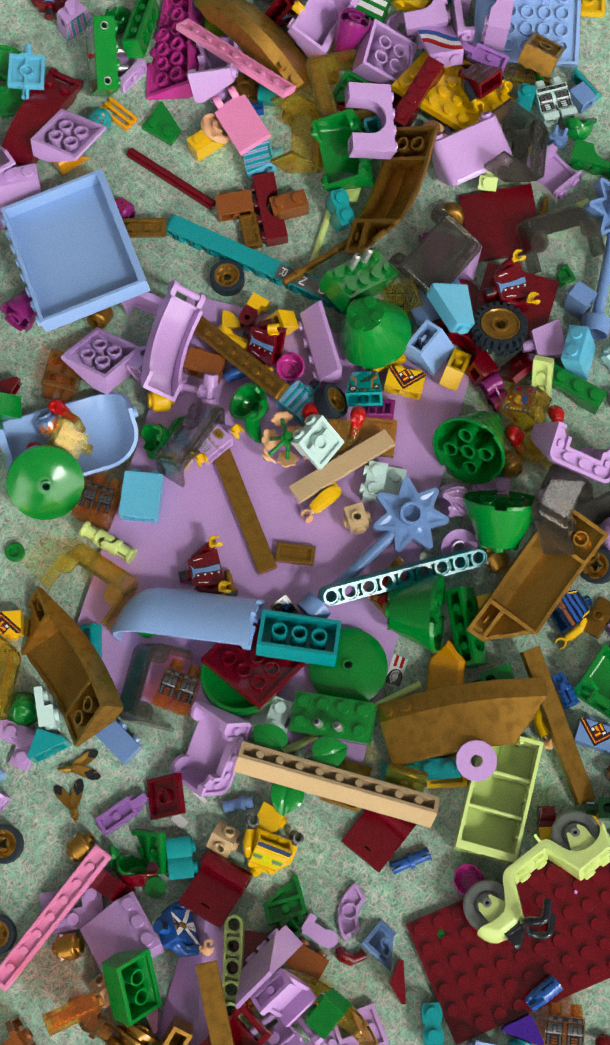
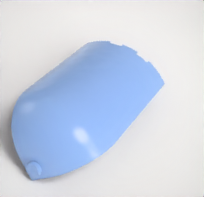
(107, 421)
(190, 616)

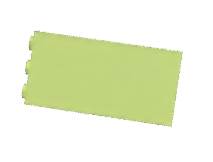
(498, 807)

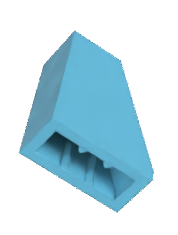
(452, 305)

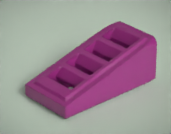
(386, 403)

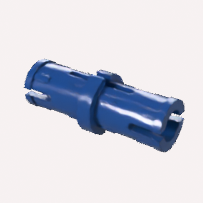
(410, 860)

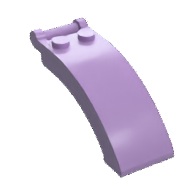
(169, 341)

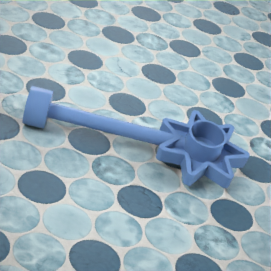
(600, 208)
(407, 518)

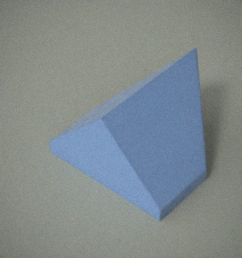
(380, 943)

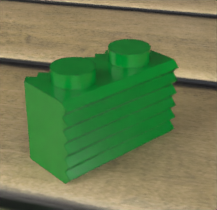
(327, 1013)

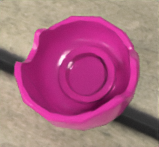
(290, 366)
(462, 872)

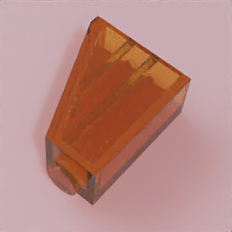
(73, 1012)

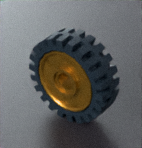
(499, 328)

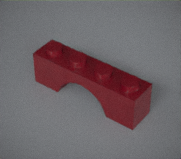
(424, 81)
(274, 228)
(480, 363)

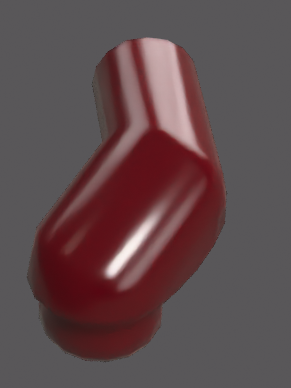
(348, 958)

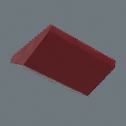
(397, 981)

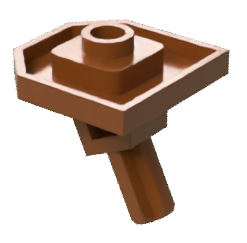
(18, 1033)

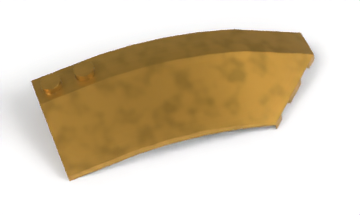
(257, 37)
(394, 187)
(535, 585)
(70, 668)
(449, 716)

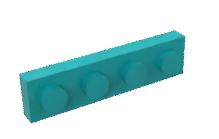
(437, 768)

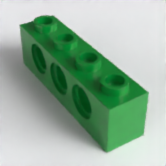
(140, 28)
(462, 610)

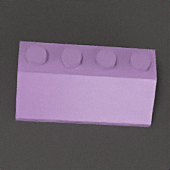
(320, 345)

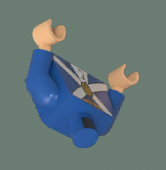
(179, 932)

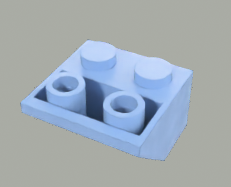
(429, 347)

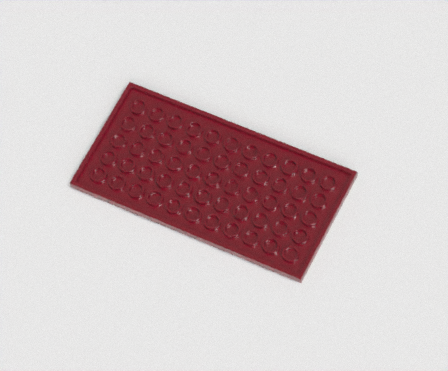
(487, 982)

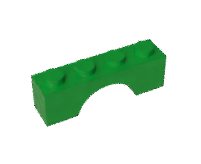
(585, 158)
(584, 393)

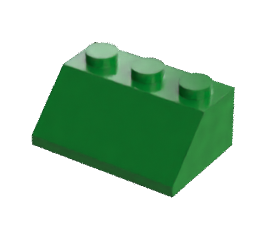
(131, 985)

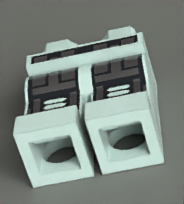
(553, 102)

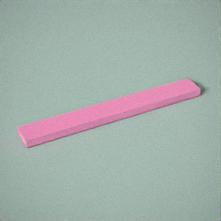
(236, 57)
(52, 915)

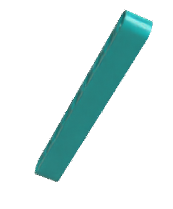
(393, 574)

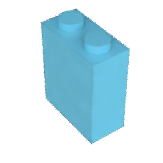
(578, 351)
(141, 496)

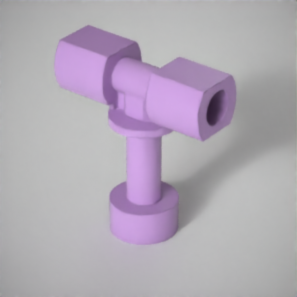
(205, 390)

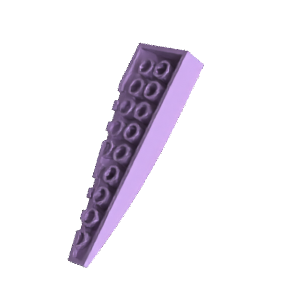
(184, 993)

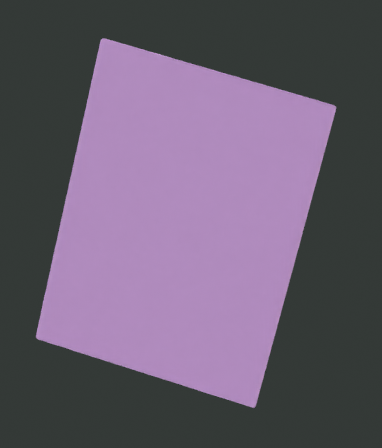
(204, 509)

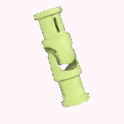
(108, 542)

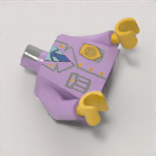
(217, 443)

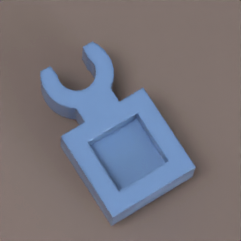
(558, 137)

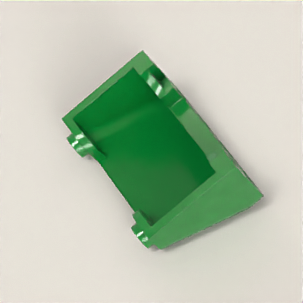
(341, 170)
(595, 683)

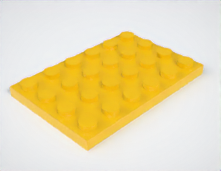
(447, 99)

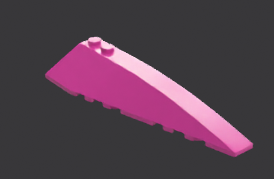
(173, 53)

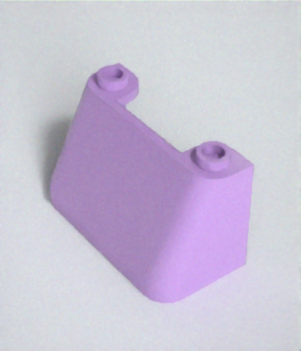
(317, 25)
(212, 73)
(465, 152)
(555, 445)
(212, 751)

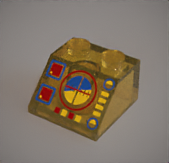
(525, 405)

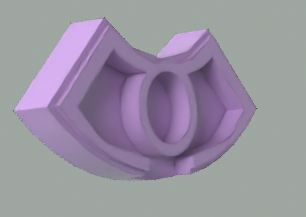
(348, 911)

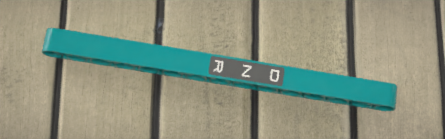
(248, 258)

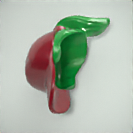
(131, 869)

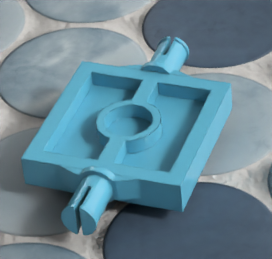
(26, 71)

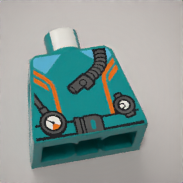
(364, 389)

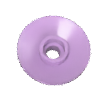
(458, 536)

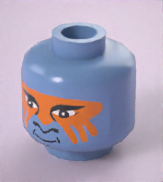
(46, 423)

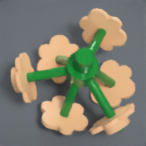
(271, 439)

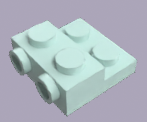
(317, 440)
(381, 479)
(275, 713)
(48, 715)

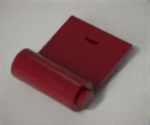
(379, 834)
(216, 886)

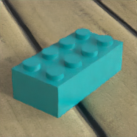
(298, 638)

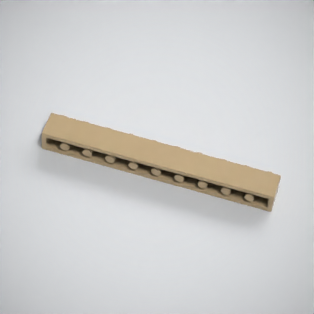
(336, 784)

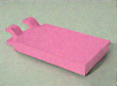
(240, 121)

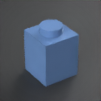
(582, 97)

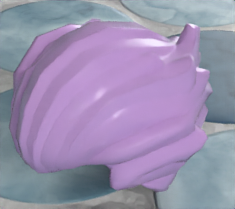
(451, 498)

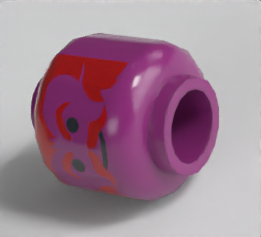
(125, 208)

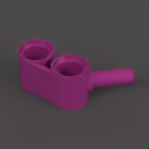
(492, 389)

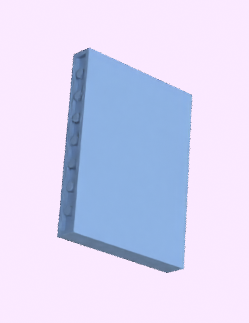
(73, 250)

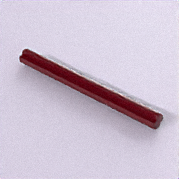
(170, 178)

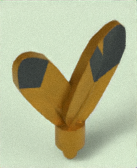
(78, 766)
(71, 802)

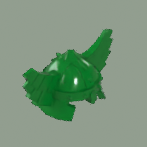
(250, 405)

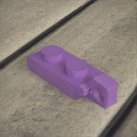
(482, 54)
(121, 813)

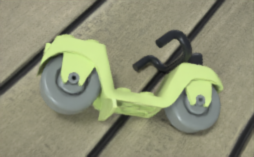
(496, 909)

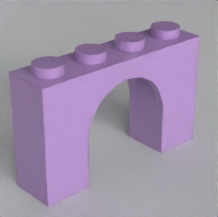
(429, 17)
(379, 100)

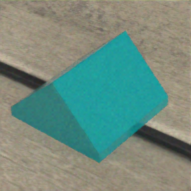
(45, 745)

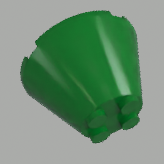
(374, 333)
(471, 446)
(499, 518)
(417, 612)

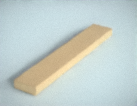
(341, 466)

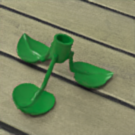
(325, 751)

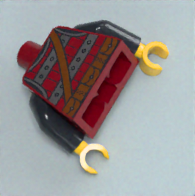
(480, 81)

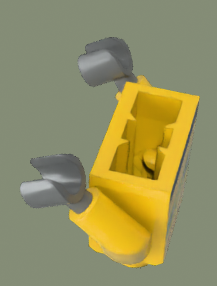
(266, 850)

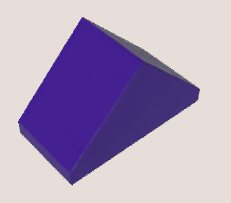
(525, 1029)

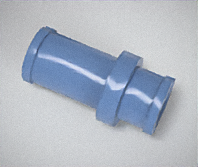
(242, 803)

